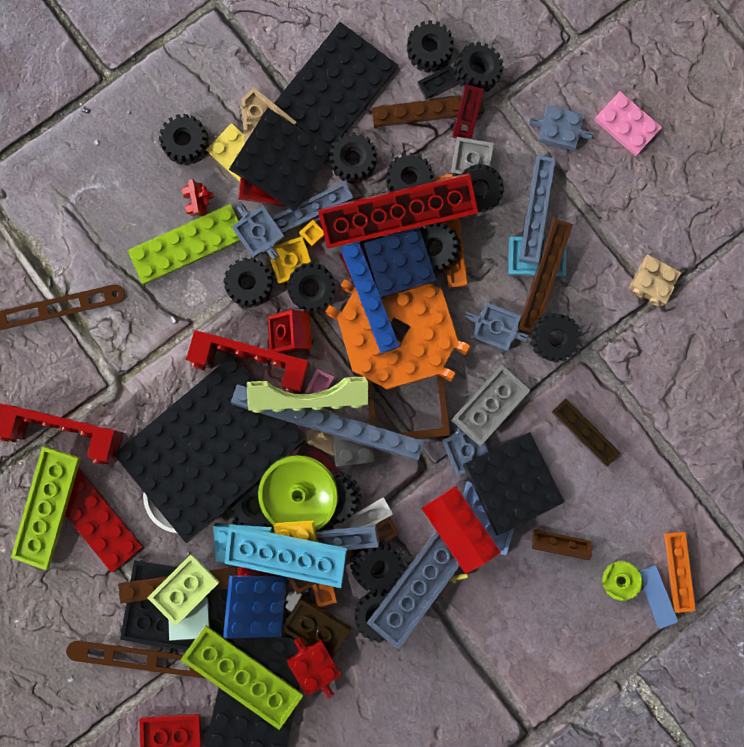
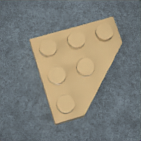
(253, 108)

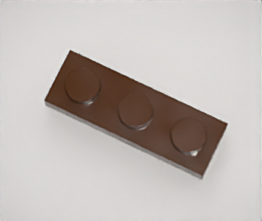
(561, 544)

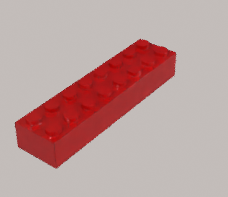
(398, 210)

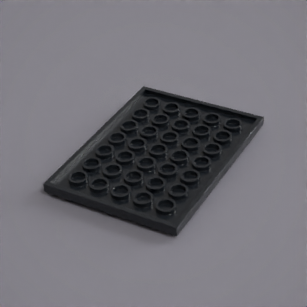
(206, 451)

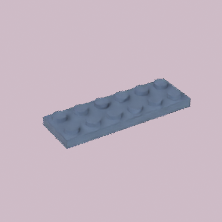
(414, 592)

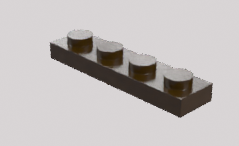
(585, 432)

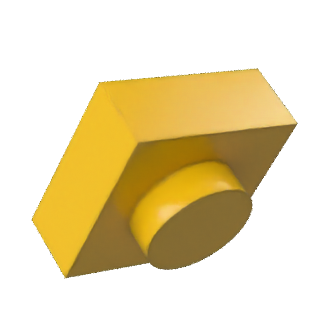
(312, 233)

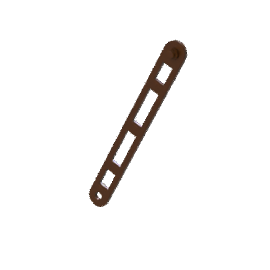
(44, 311)
(79, 650)

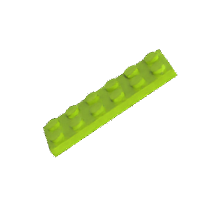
(185, 245)
(45, 507)
(242, 677)

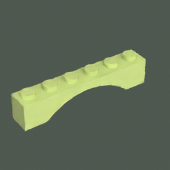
(348, 392)

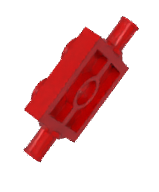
(313, 667)

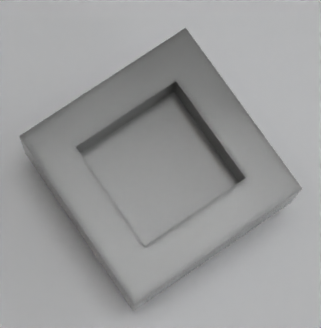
(292, 600)

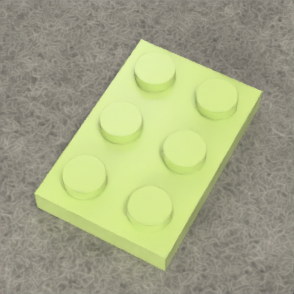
(183, 590)

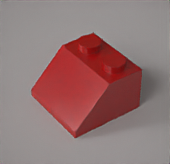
(289, 331)

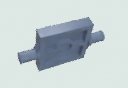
(561, 128)
(258, 232)
(496, 327)
(461, 449)

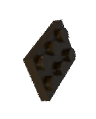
(315, 625)

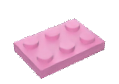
(627, 123)

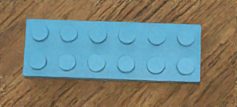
(285, 556)

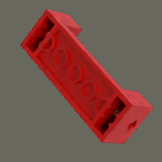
(204, 347)
(103, 444)

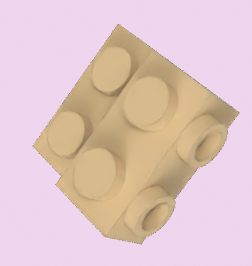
(654, 281)

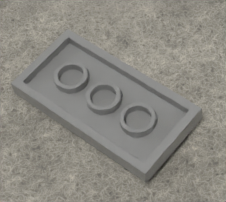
(490, 405)

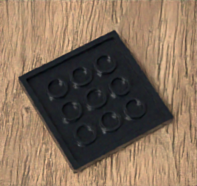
(280, 159)
(513, 483)

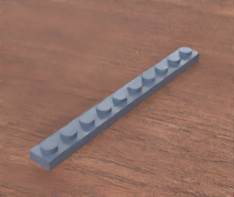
(342, 427)

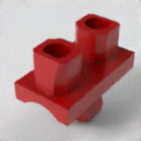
(199, 197)

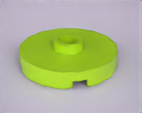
(625, 590)

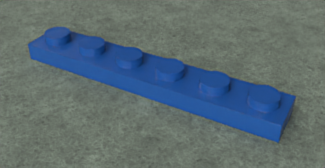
(369, 298)

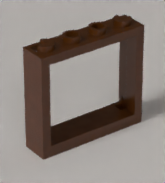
(444, 431)

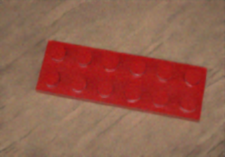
(100, 524)

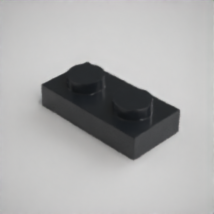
(437, 82)

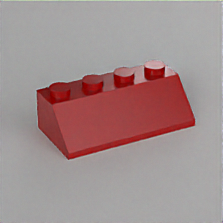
(460, 530)

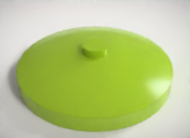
(298, 491)

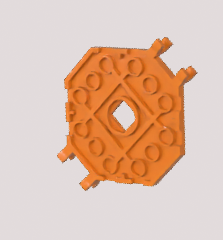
(423, 348)

